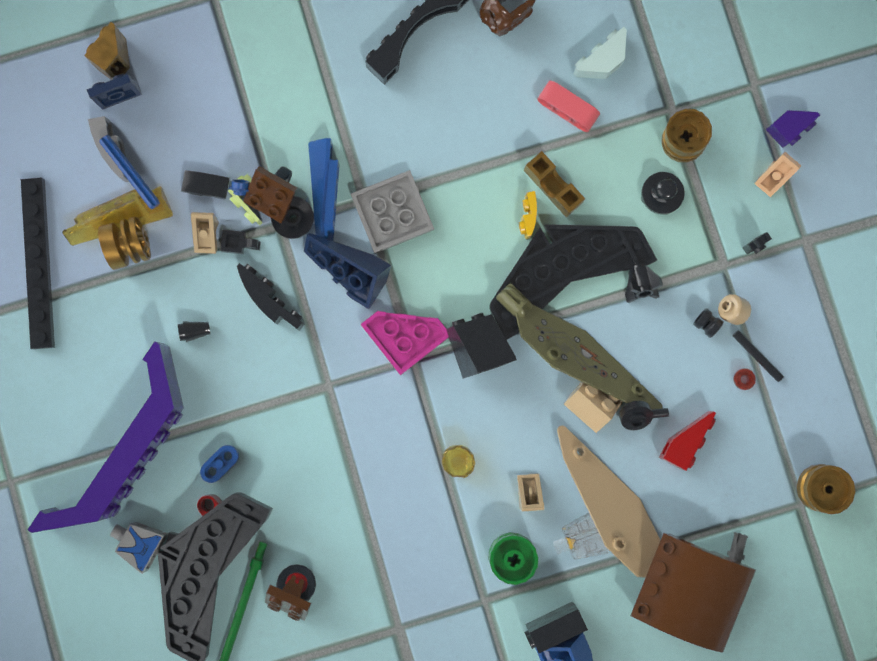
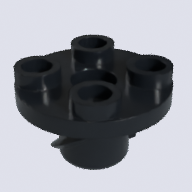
(662, 193)

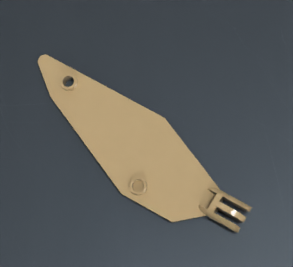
(612, 506)

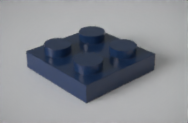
(114, 91)

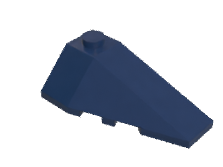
(354, 269)

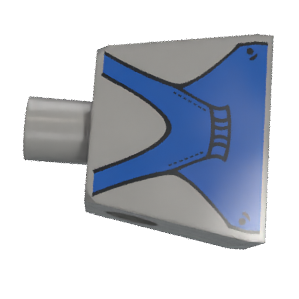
(138, 544)

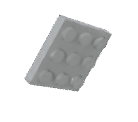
(392, 212)

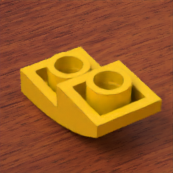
(528, 221)

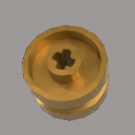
(838, 492)

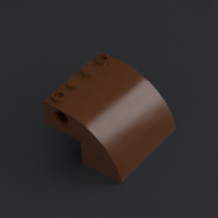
(693, 593)

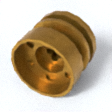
(693, 126)
(121, 244)

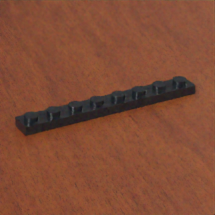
(37, 263)

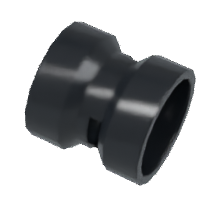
(708, 323)

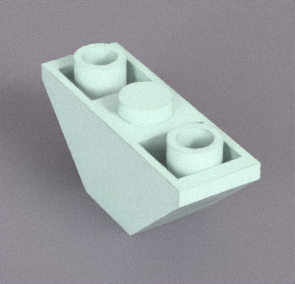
(604, 58)

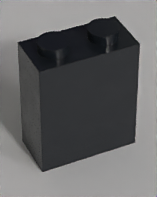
(555, 627)

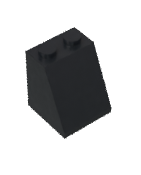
(479, 345)

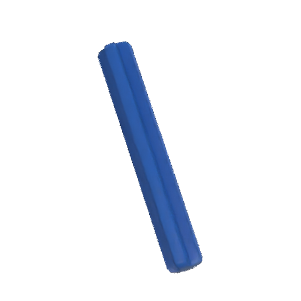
(129, 172)

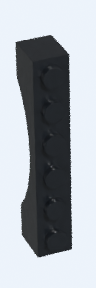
(386, 59)

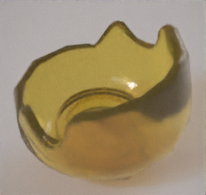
(458, 461)

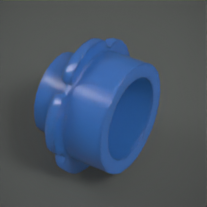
(239, 187)

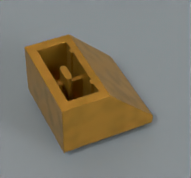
(109, 52)

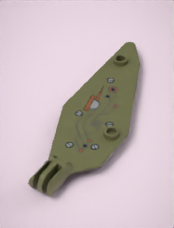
(573, 350)

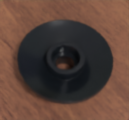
(305, 219)

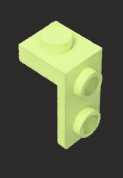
(236, 199)

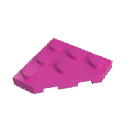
(404, 337)

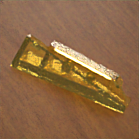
(114, 211)

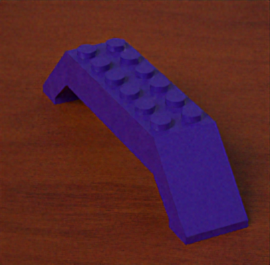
(131, 453)

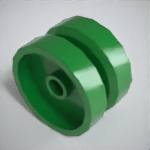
(522, 567)

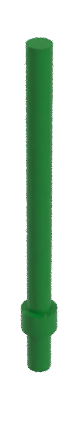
(255, 565)

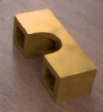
(545, 176)

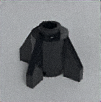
(642, 283)

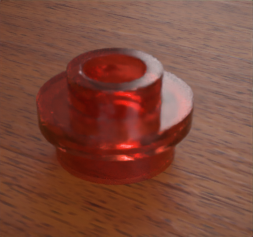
(751, 379)

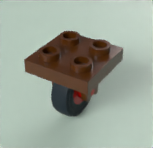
(271, 192)
(292, 592)

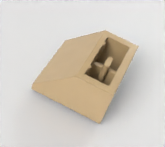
(592, 406)

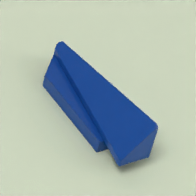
(324, 186)

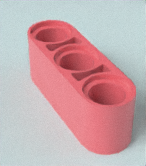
(568, 106)

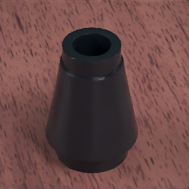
(193, 330)

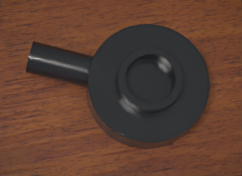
(638, 415)

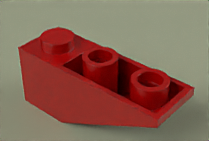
(684, 444)

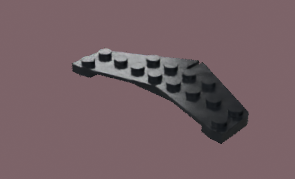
(573, 255)
(192, 578)

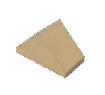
(530, 492)

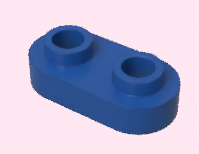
(220, 463)

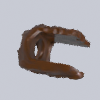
(503, 20)

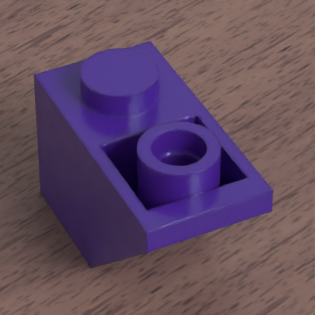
(790, 125)

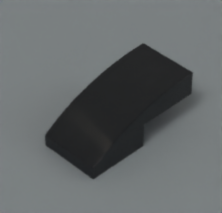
(205, 184)

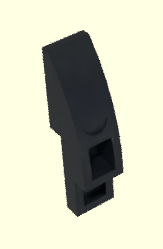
(262, 293)

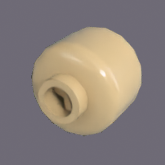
(734, 309)

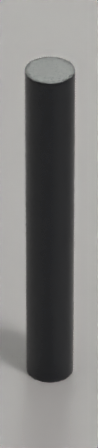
(758, 356)

